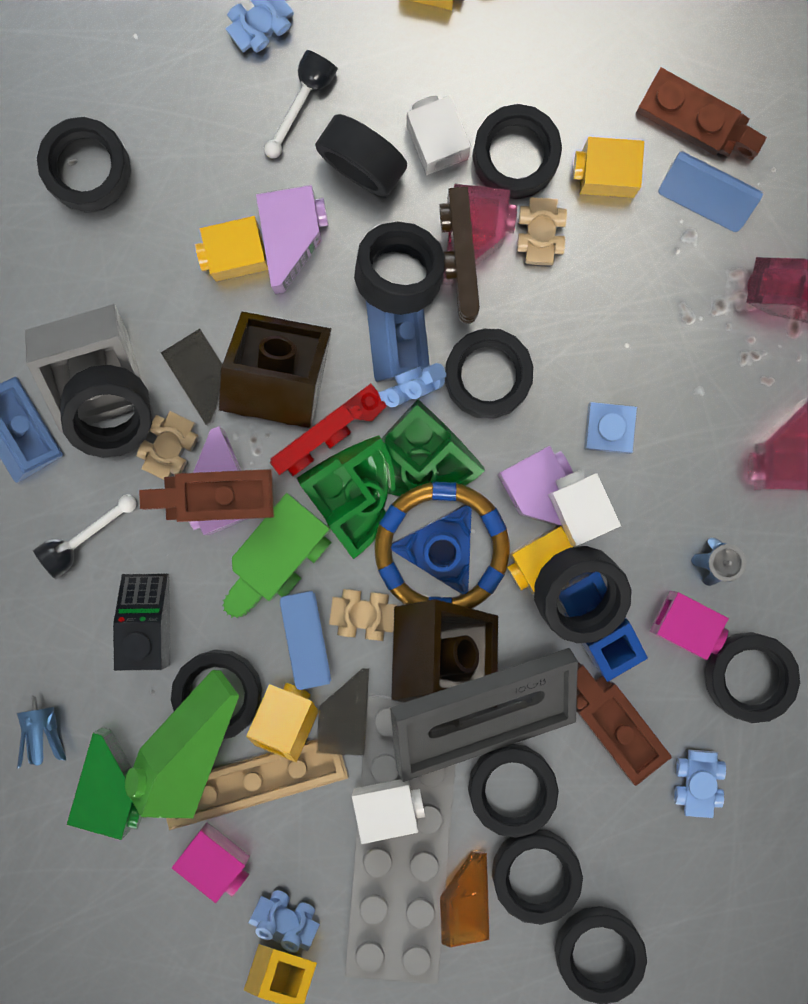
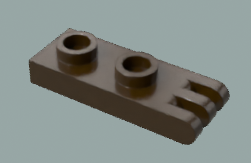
(460, 261)

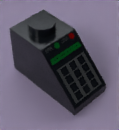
(142, 623)

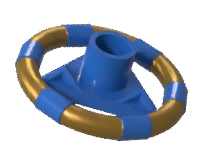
(442, 545)

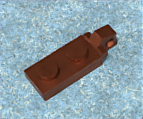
(699, 117)
(213, 496)
(619, 727)

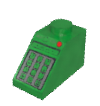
(101, 795)

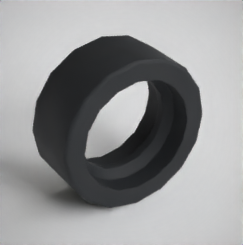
(523, 116)
(63, 135)
(361, 155)
(406, 239)
(513, 348)
(110, 440)
(604, 617)
(234, 663)
(788, 678)
(523, 824)
(558, 905)
(620, 985)

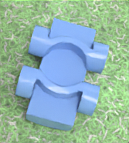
(258, 24)
(414, 384)
(701, 786)
(283, 925)

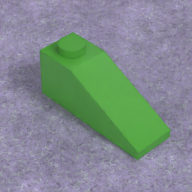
(182, 751)

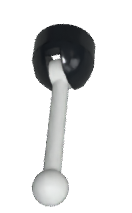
(314, 74)
(58, 554)

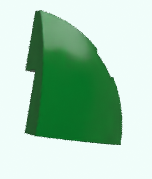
(427, 452)
(352, 491)

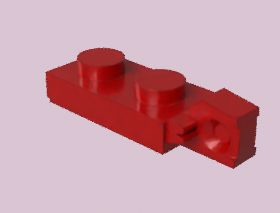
(332, 429)

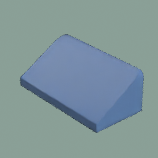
(709, 192)
(396, 342)
(24, 438)
(305, 640)

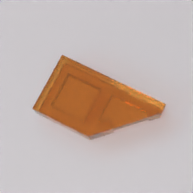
(466, 904)

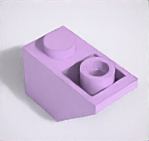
(532, 481)

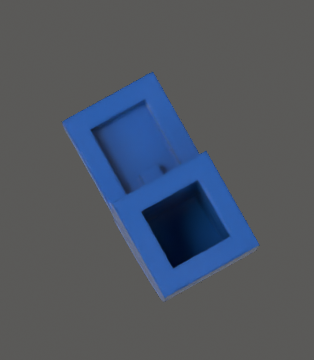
(614, 652)

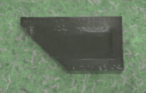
(197, 371)
(344, 718)

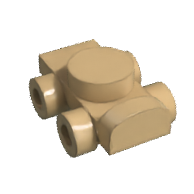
(540, 241)
(172, 438)
(353, 613)

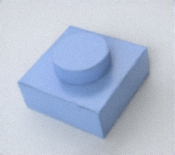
(610, 428)

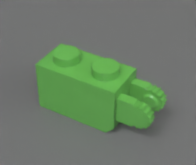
(274, 554)

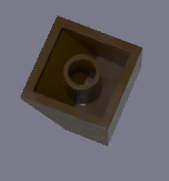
(274, 369)
(440, 647)

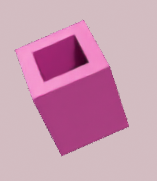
(690, 625)
(213, 864)

